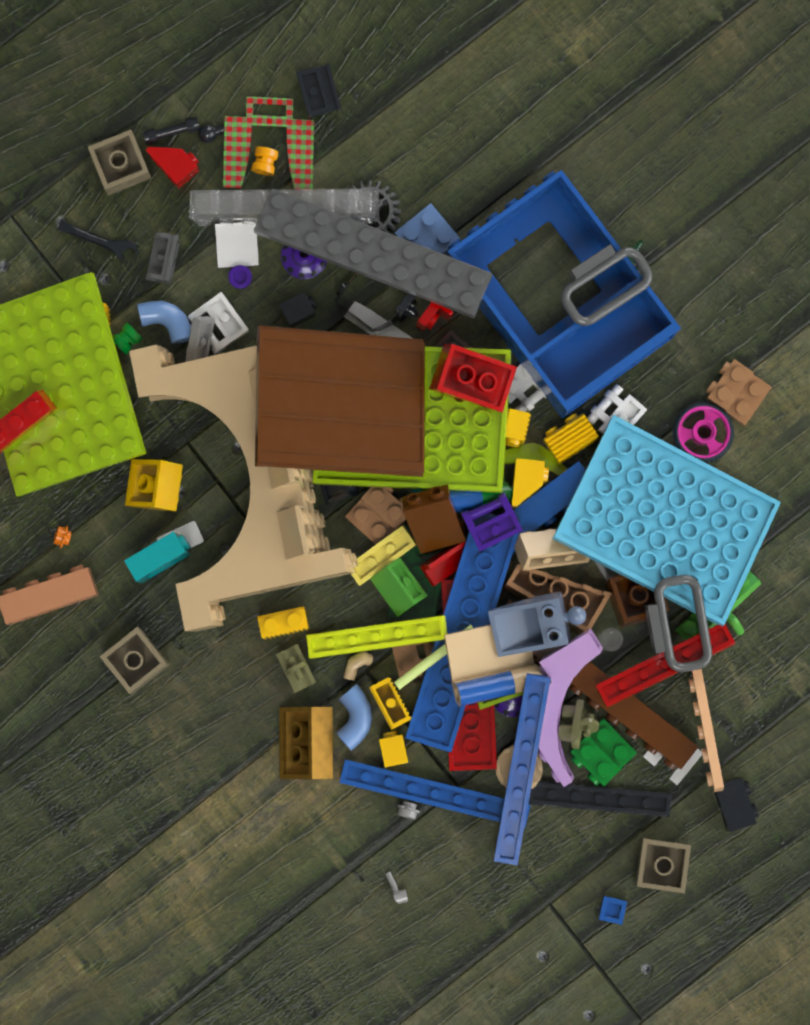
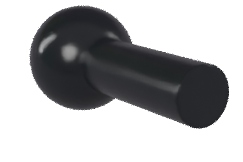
(209, 133)

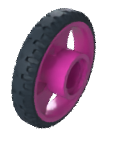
(711, 413)

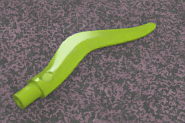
(534, 452)

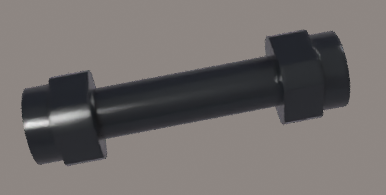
(151, 136)

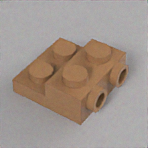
(738, 391)
(377, 514)

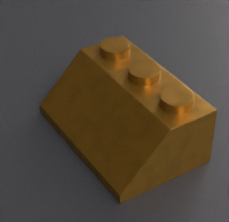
(306, 742)

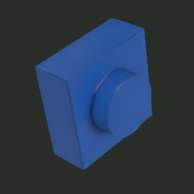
(612, 910)

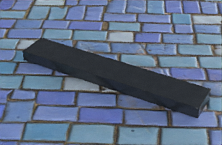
(601, 799)

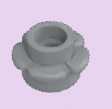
(407, 810)

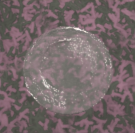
(611, 639)

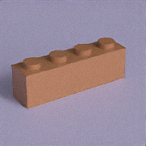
(48, 595)

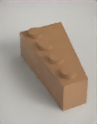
(534, 583)

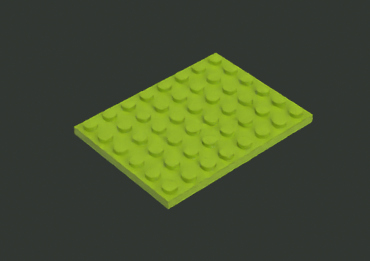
(65, 346)
(460, 442)

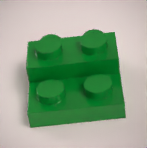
(602, 754)

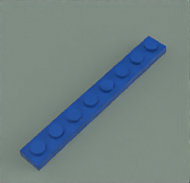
(522, 768)
(423, 790)

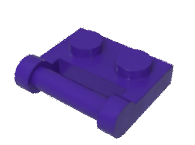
(496, 529)

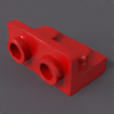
(432, 315)

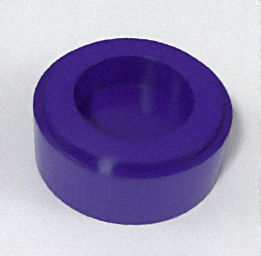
(240, 277)

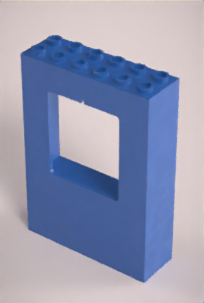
(568, 359)

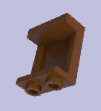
(433, 519)

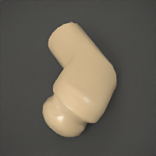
(355, 662)

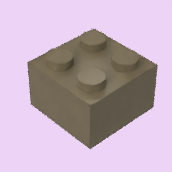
(119, 162)
(134, 660)
(662, 865)

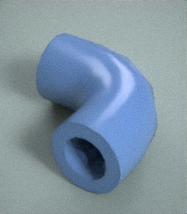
(168, 315)
(359, 717)

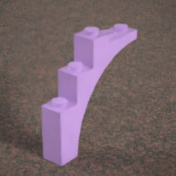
(562, 667)

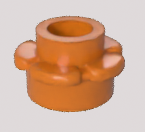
(62, 536)

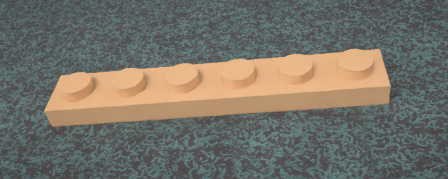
(705, 731)

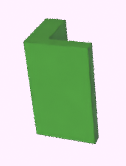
(398, 587)

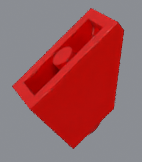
(174, 163)

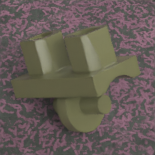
(296, 668)
(573, 732)

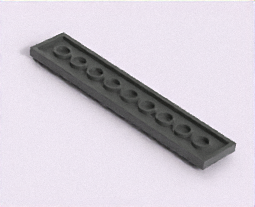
(373, 253)

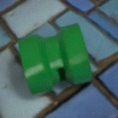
(126, 338)

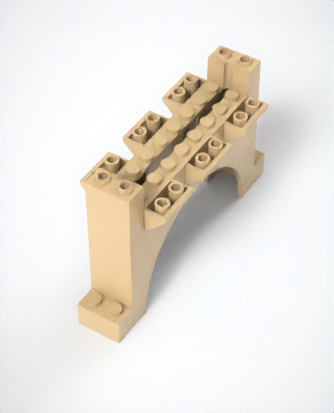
(282, 531)

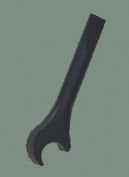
(114, 246)

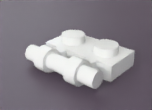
(522, 382)
(628, 410)

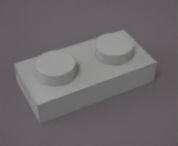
(200, 338)

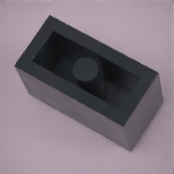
(735, 805)

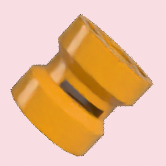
(264, 161)

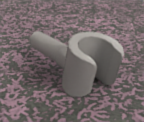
(400, 896)

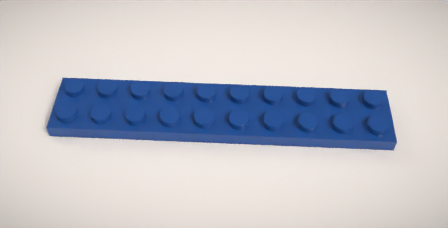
(472, 595)

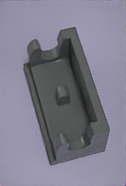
(163, 258)

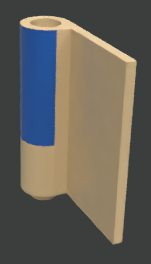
(479, 672)

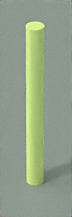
(423, 665)

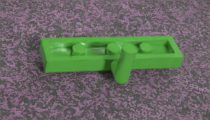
(689, 627)

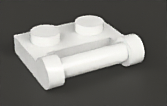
(225, 319)

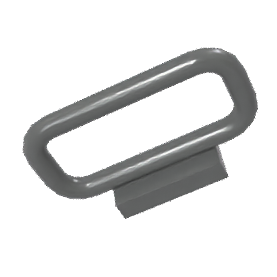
(596, 265)
(659, 625)

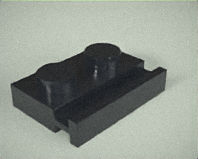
(318, 91)

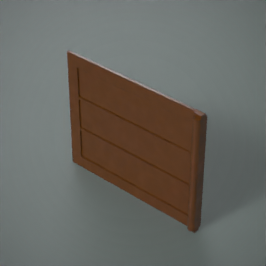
(339, 402)

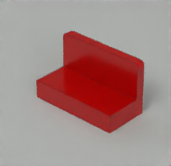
(443, 563)

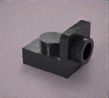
(336, 493)

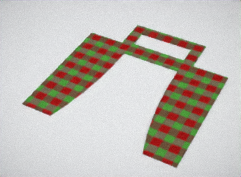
(238, 140)

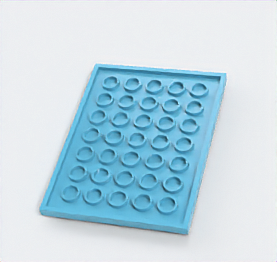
(665, 516)

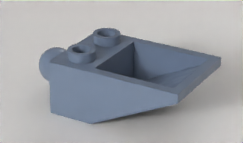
(527, 627)

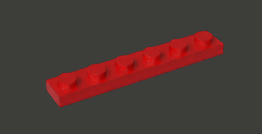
(656, 668)

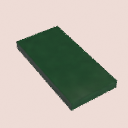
(427, 606)

